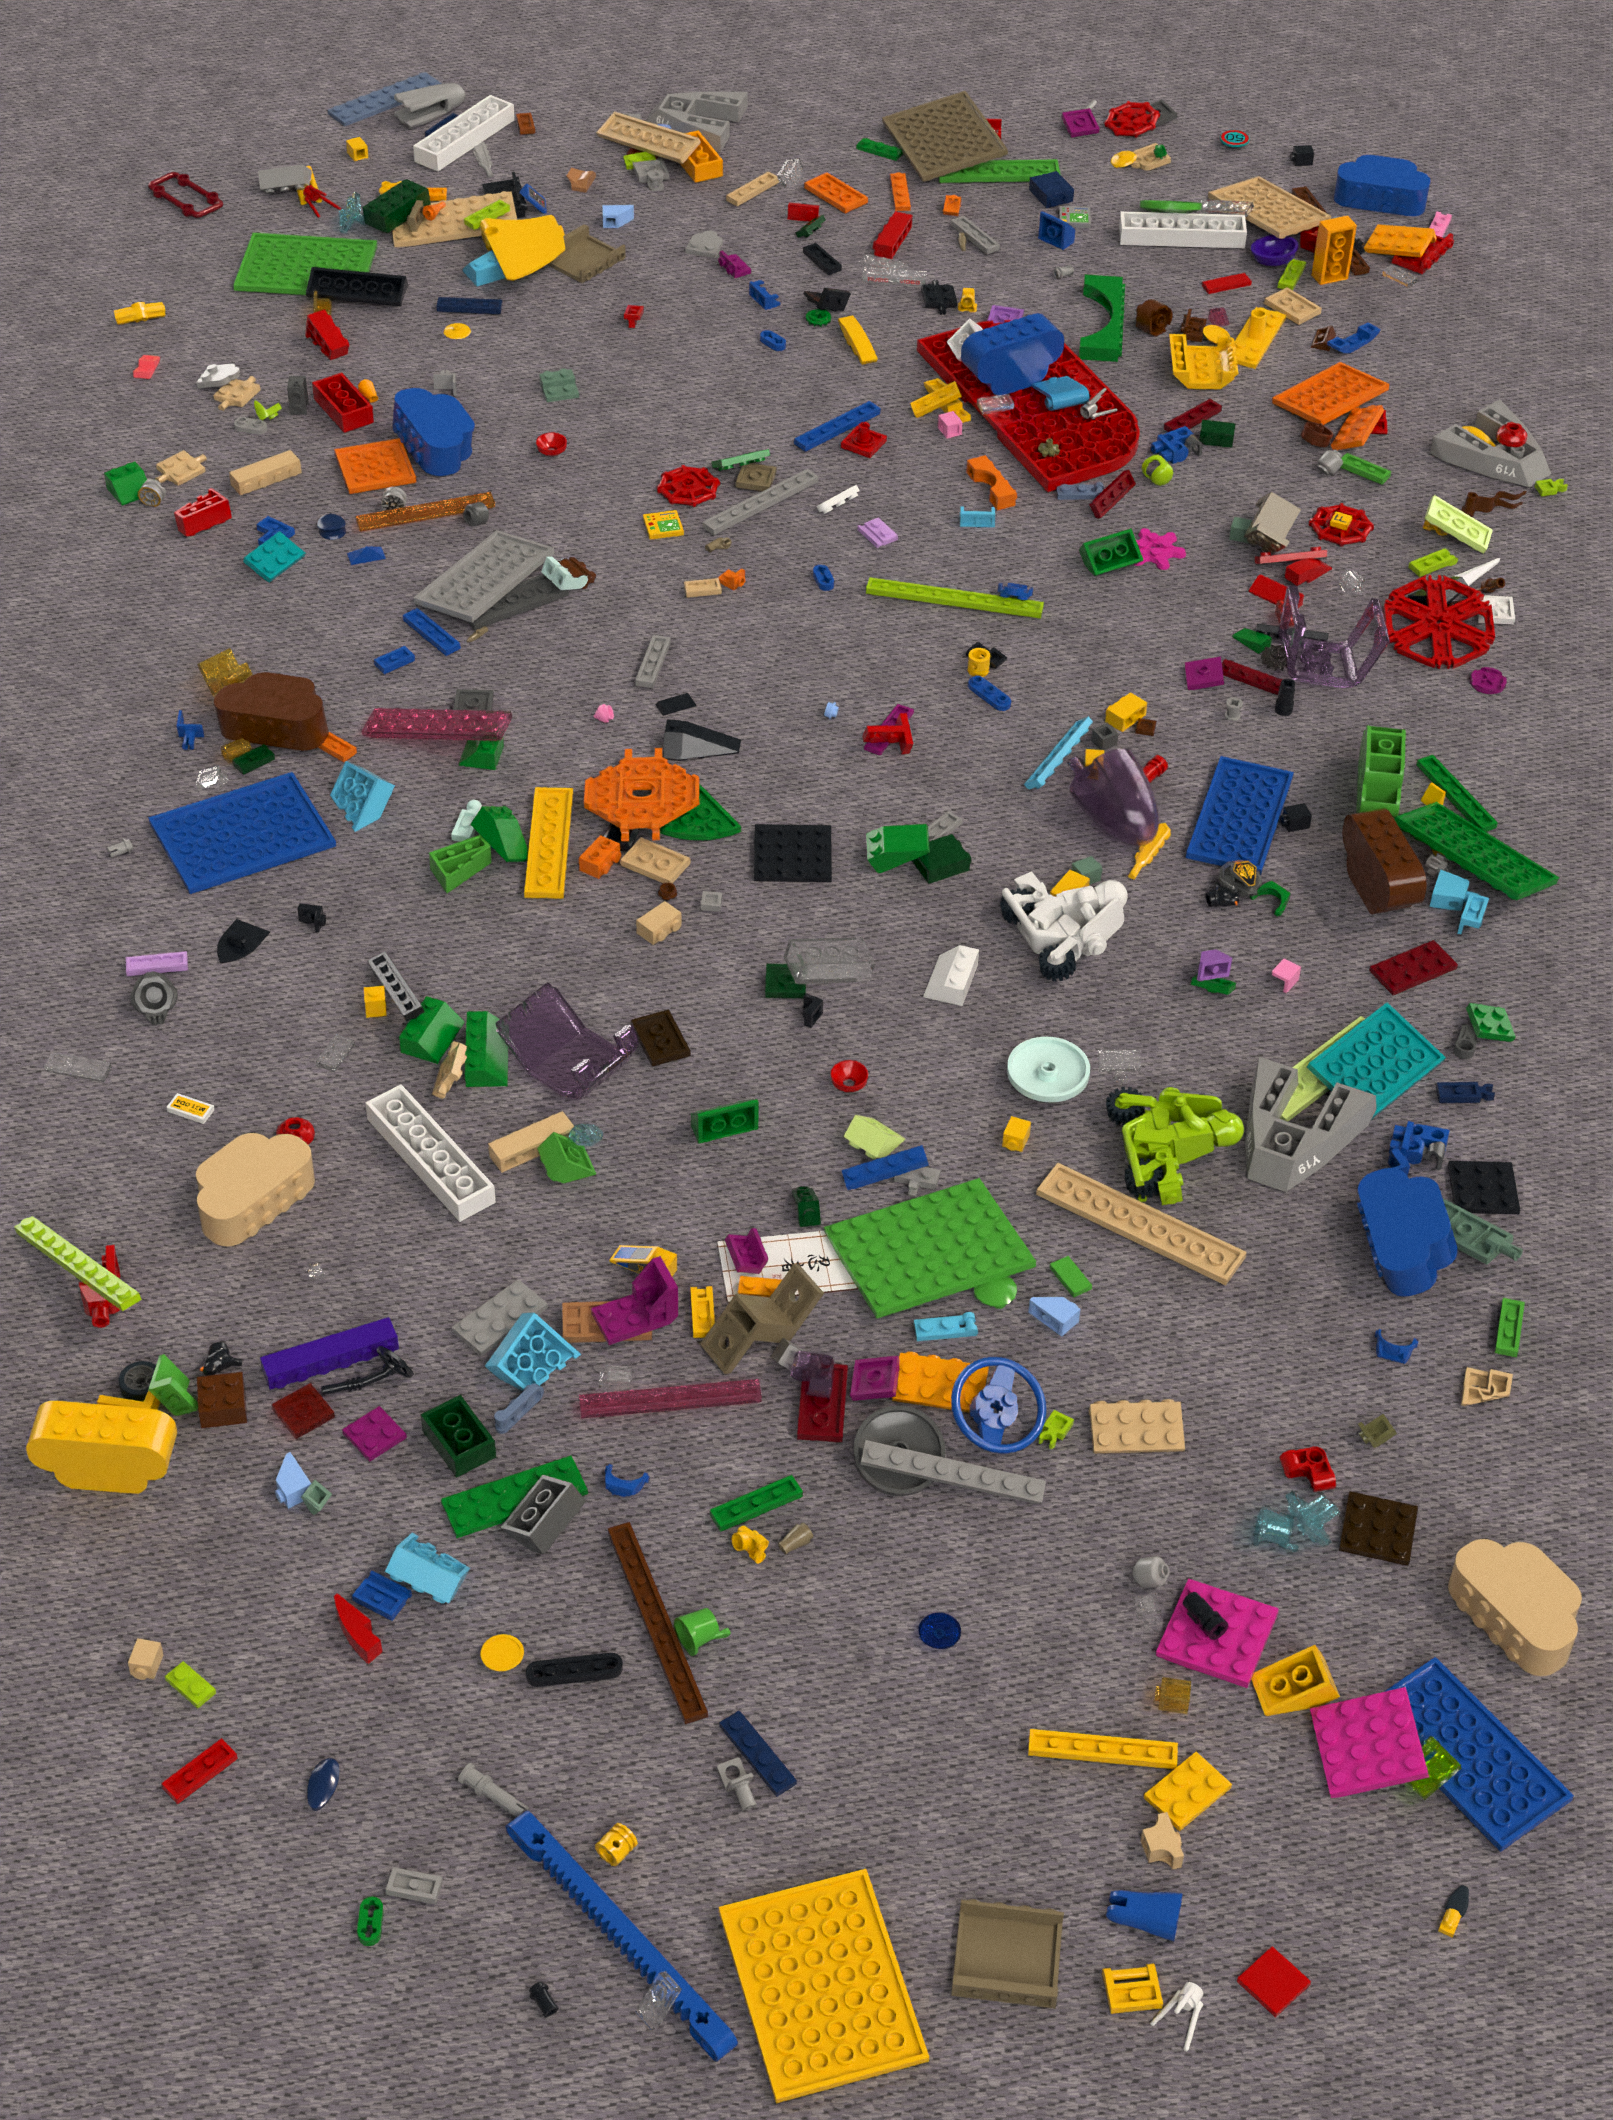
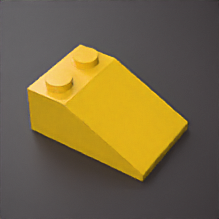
(1295, 1683)

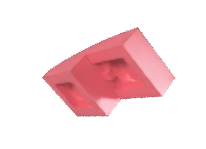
(146, 366)

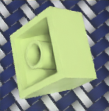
(872, 1137)

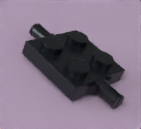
(939, 296)

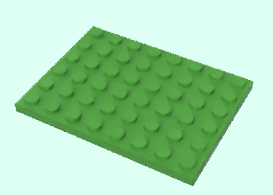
(285, 261)
(929, 1247)

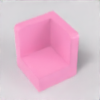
(1287, 972)

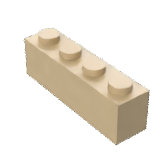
(265, 472)
(523, 1144)

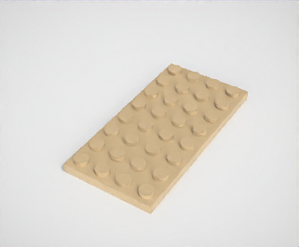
(1273, 207)
(450, 221)

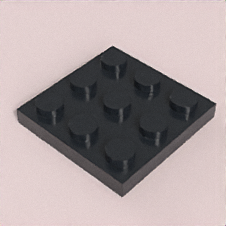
(1484, 1187)

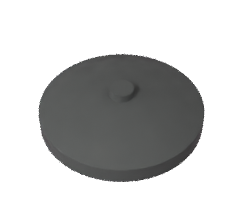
(900, 1428)

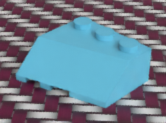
(484, 269)
(361, 795)
(530, 1353)
(426, 1570)

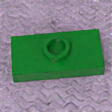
(1215, 985)

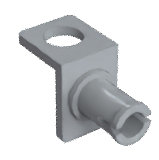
(445, 381)
(739, 1785)

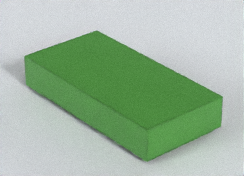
(1070, 1276)

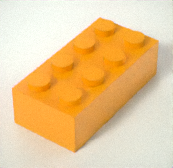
(704, 161)
(1333, 250)

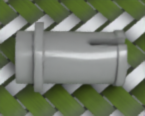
(1060, 272)
(121, 848)

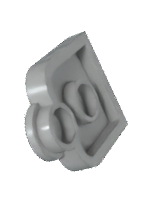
(705, 244)
(218, 375)

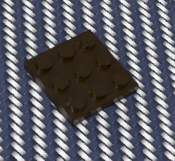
(1378, 1528)

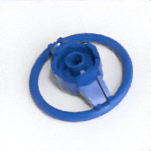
(999, 1395)

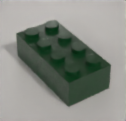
(394, 206)

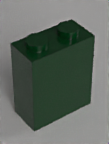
(944, 860)

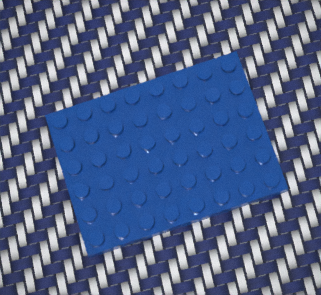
(241, 832)

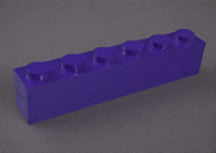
(328, 1353)

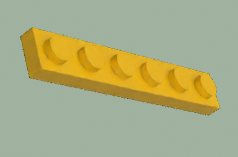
(1103, 1749)

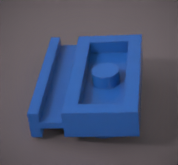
(381, 1595)

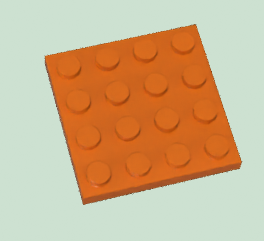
(375, 466)

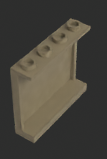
(586, 255)
(1008, 1953)

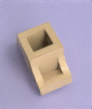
(1163, 1843)

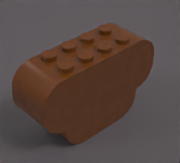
(273, 712)
(1382, 862)

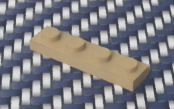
(752, 189)

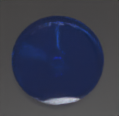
(939, 1630)

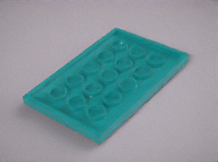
(1378, 1057)

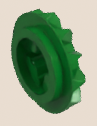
(813, 317)

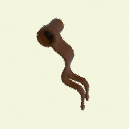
(1485, 504)
(1487, 586)

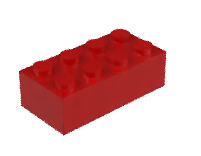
(343, 402)

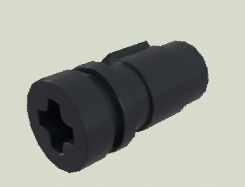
(1285, 702)
(1202, 1613)

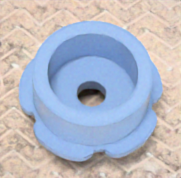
(831, 710)

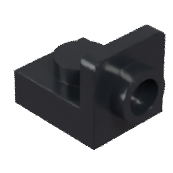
(312, 914)
(812, 1009)

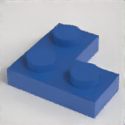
(271, 526)

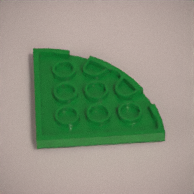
(703, 822)

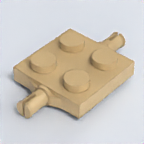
(236, 393)
(180, 468)
(450, 1069)

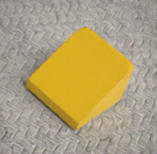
(1433, 794)

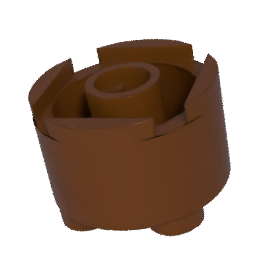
(1153, 317)

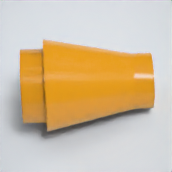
(367, 389)

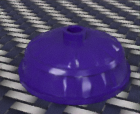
(1274, 251)

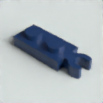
(1463, 1092)

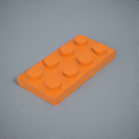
(836, 192)
(1357, 427)

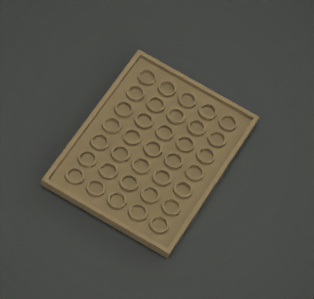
(944, 136)

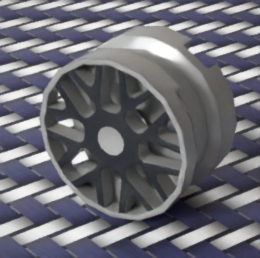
(397, 494)

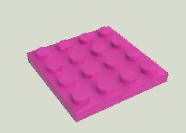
(1233, 1654)
(1369, 1743)

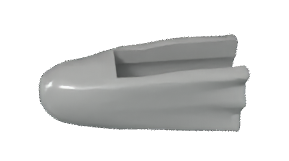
(425, 103)

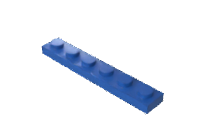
(837, 426)

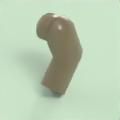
(719, 543)

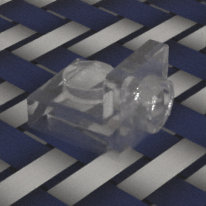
(212, 777)

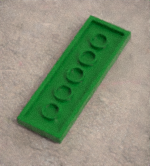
(495, 1501)

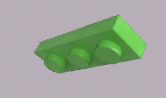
(1365, 469)
(1509, 1327)

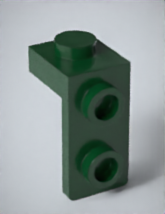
(807, 1206)

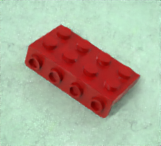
(1429, 257)

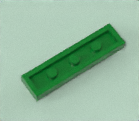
(756, 1503)

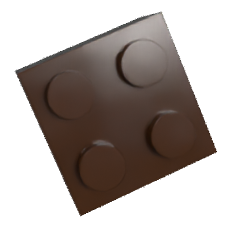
(221, 1400)

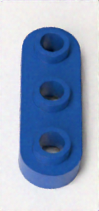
(989, 693)

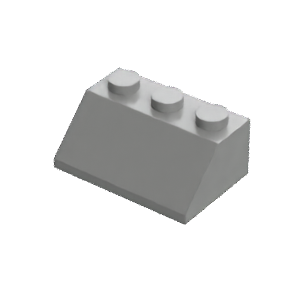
(284, 178)

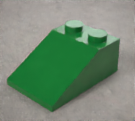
(502, 832)
(896, 845)

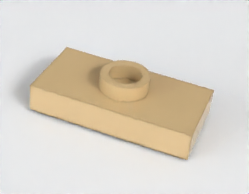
(702, 587)

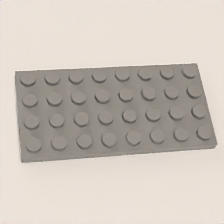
(483, 576)

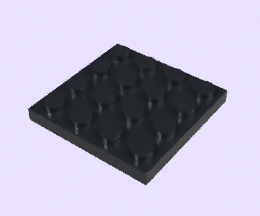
(792, 853)

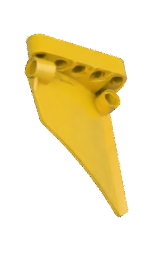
(523, 244)

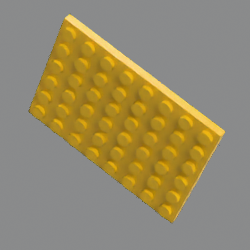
(822, 1985)

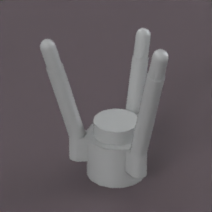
(1089, 409)

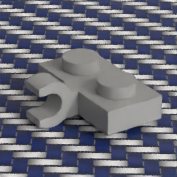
(922, 1177)

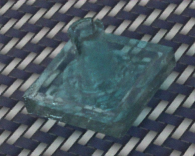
(351, 213)

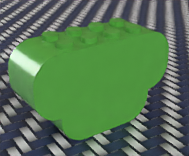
(1381, 769)

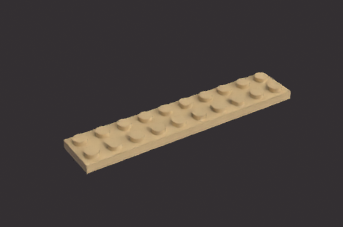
(1141, 1223)

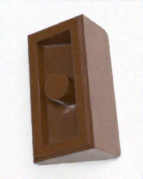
(1322, 336)

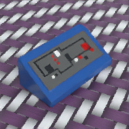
(534, 198)

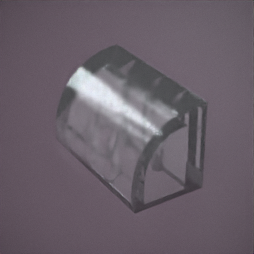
(791, 174)

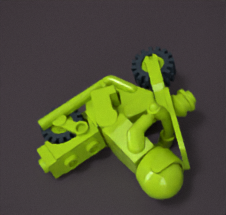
(1157, 1147)

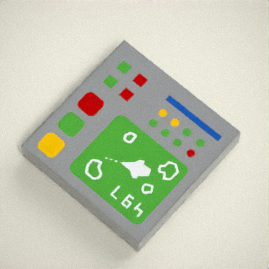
(1076, 216)

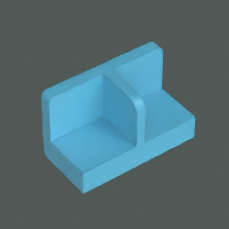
(1473, 912)

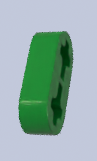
(376, 1921)

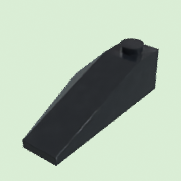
(690, 740)

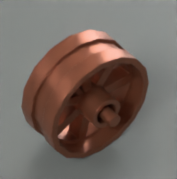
(1316, 434)

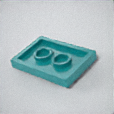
(274, 557)

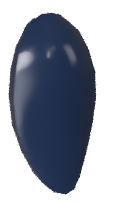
(322, 1783)

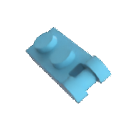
(945, 1327)

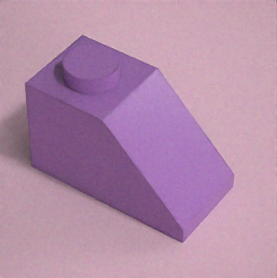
(1213, 965)

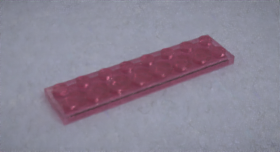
(437, 724)

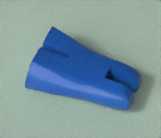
(1146, 1911)

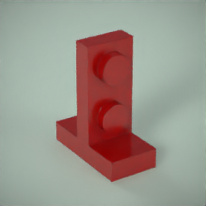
(892, 733)

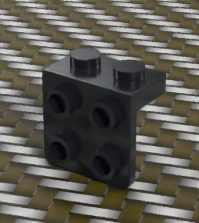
(829, 299)

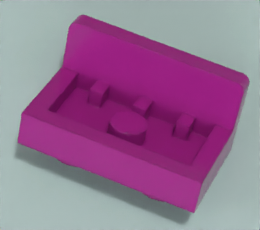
(747, 1252)

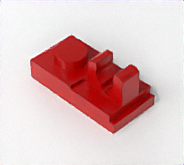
(633, 314)

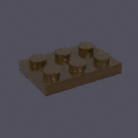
(660, 1038)

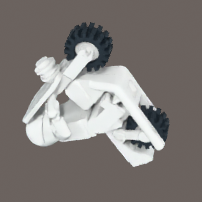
(1054, 923)

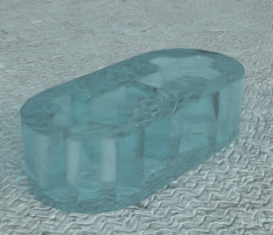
(586, 1134)

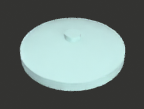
(1048, 1069)

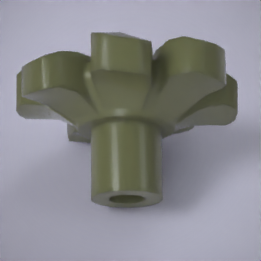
(1049, 448)

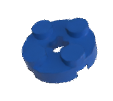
(1016, 590)

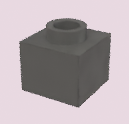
(1104, 737)

